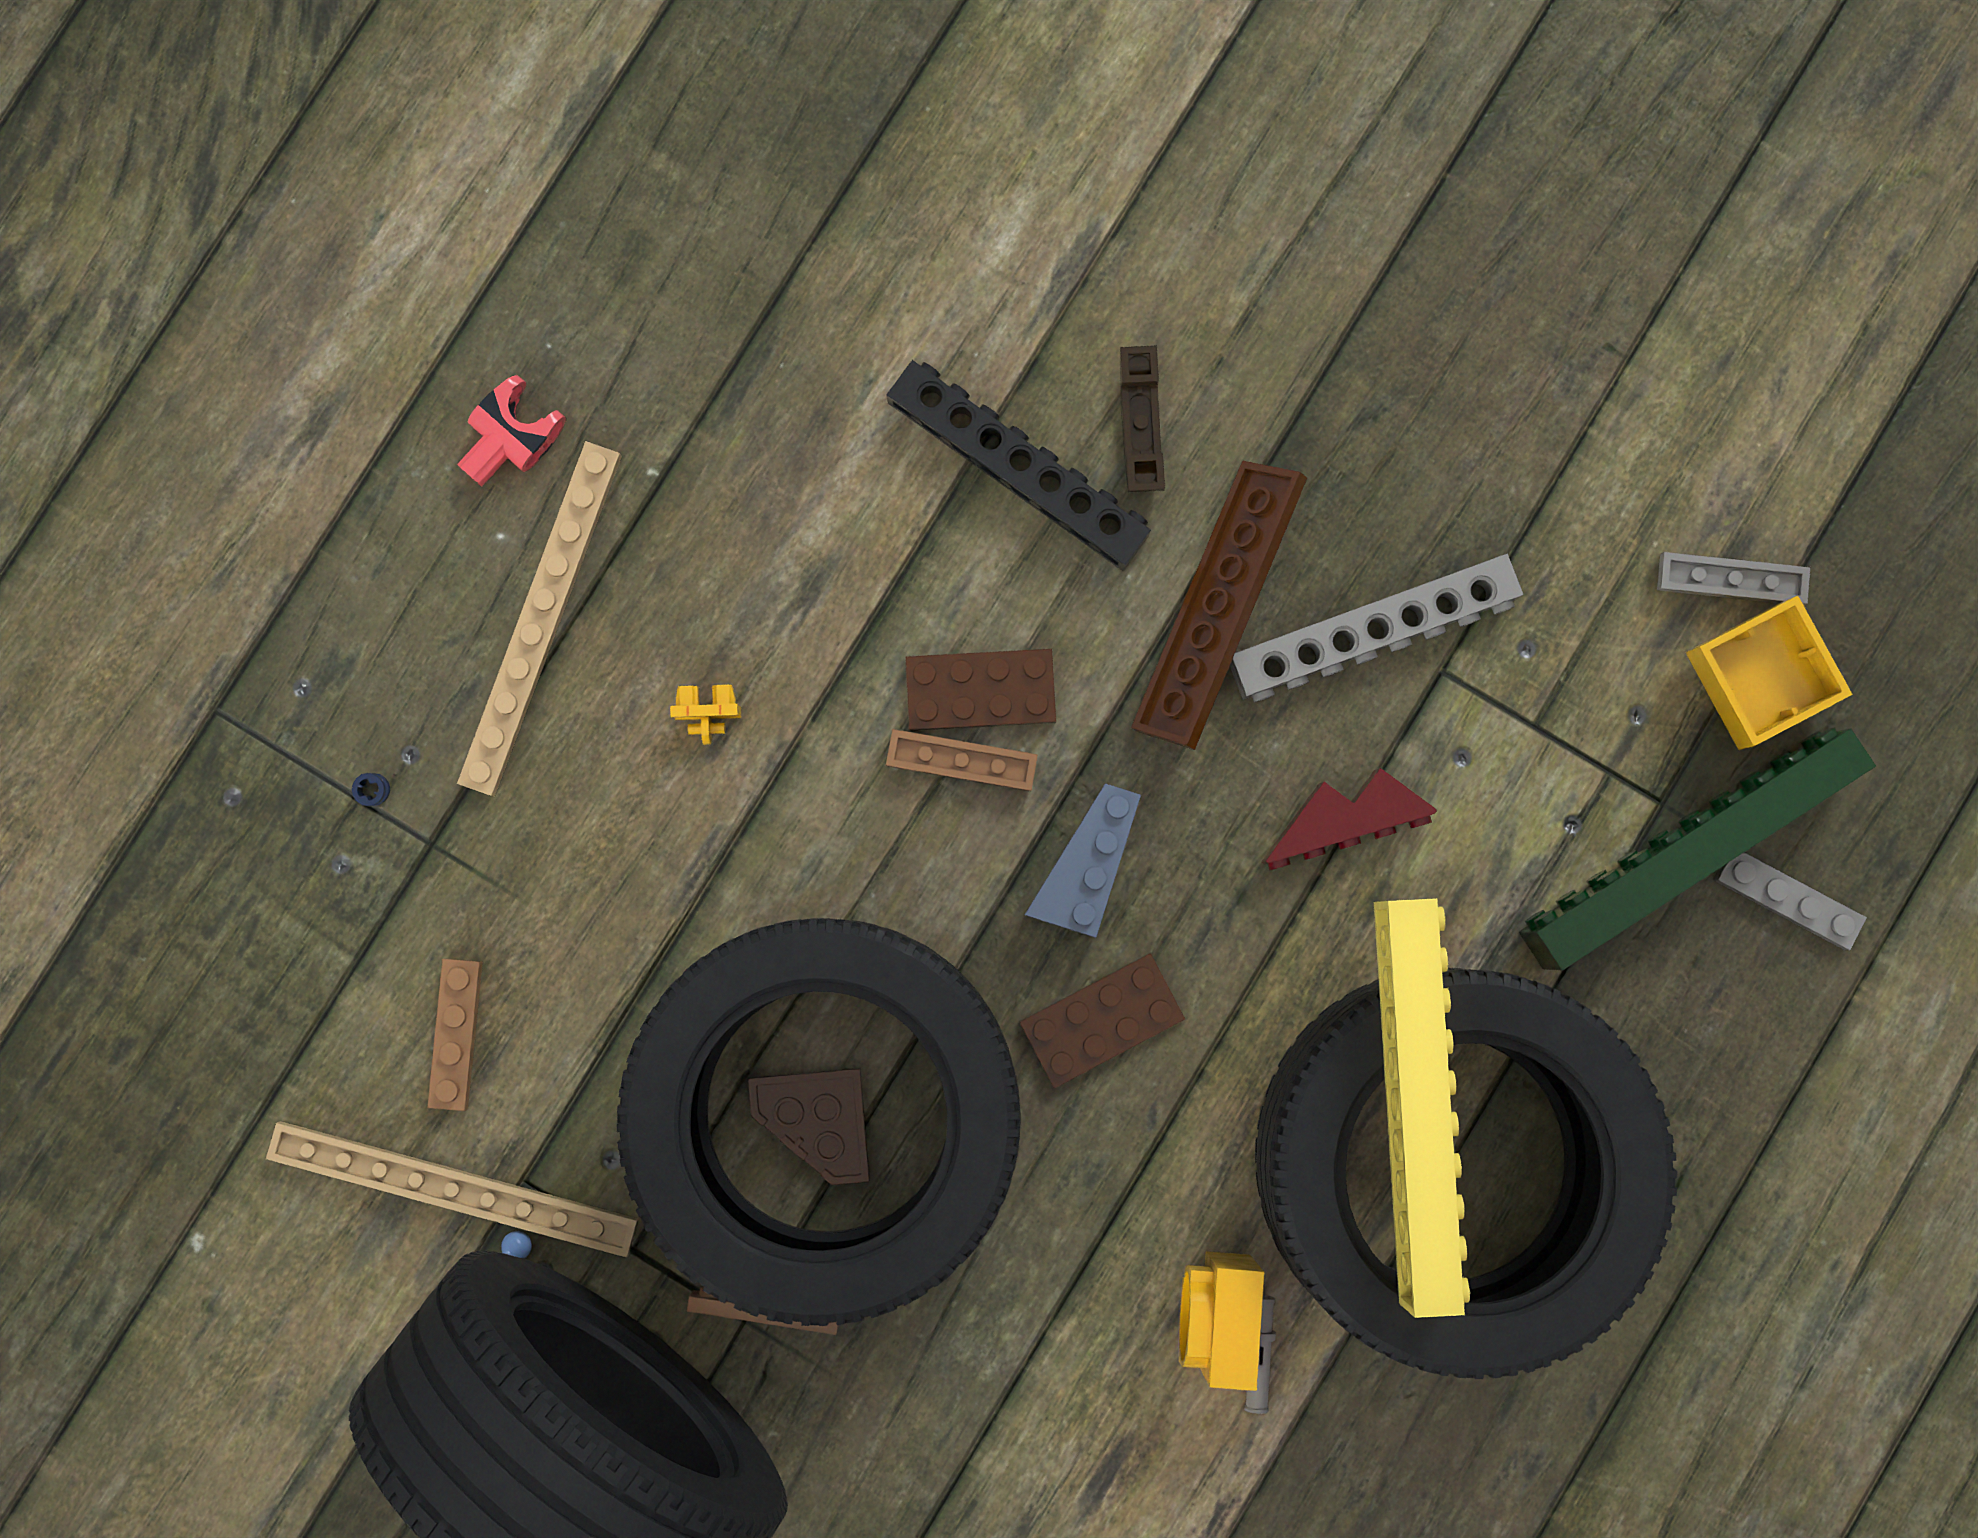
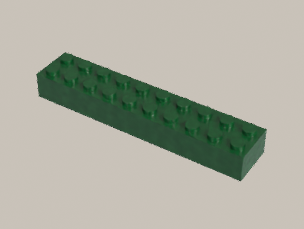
(1696, 848)

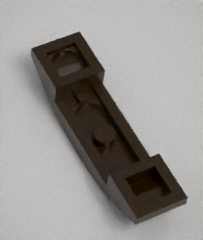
(1141, 419)

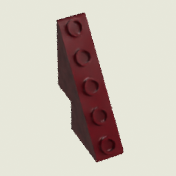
(1332, 818)

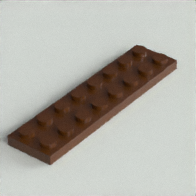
(1219, 603)

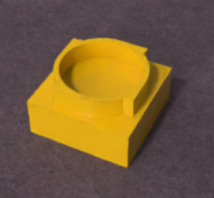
(1768, 673)
(1222, 1319)

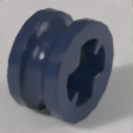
(373, 778)

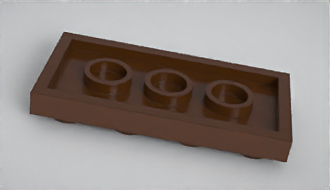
(980, 689)
(1102, 1020)

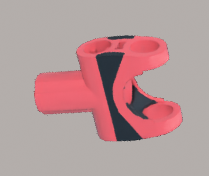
(505, 436)

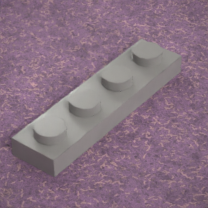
(1732, 578)
(1792, 900)

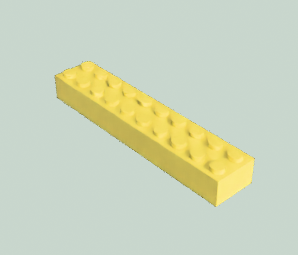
(1420, 1107)

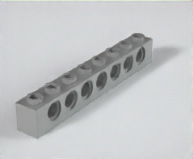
(1494, 576)

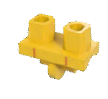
(688, 708)

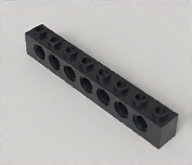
(924, 379)

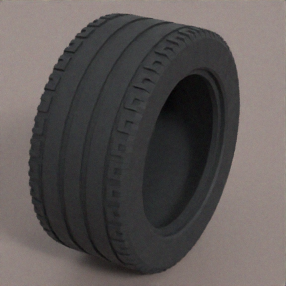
(724, 1237)
(1583, 1261)
(553, 1417)

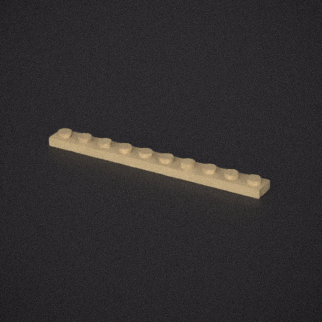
(539, 619)
(452, 1189)

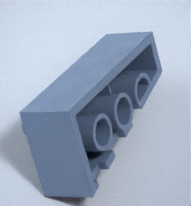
(1085, 872)

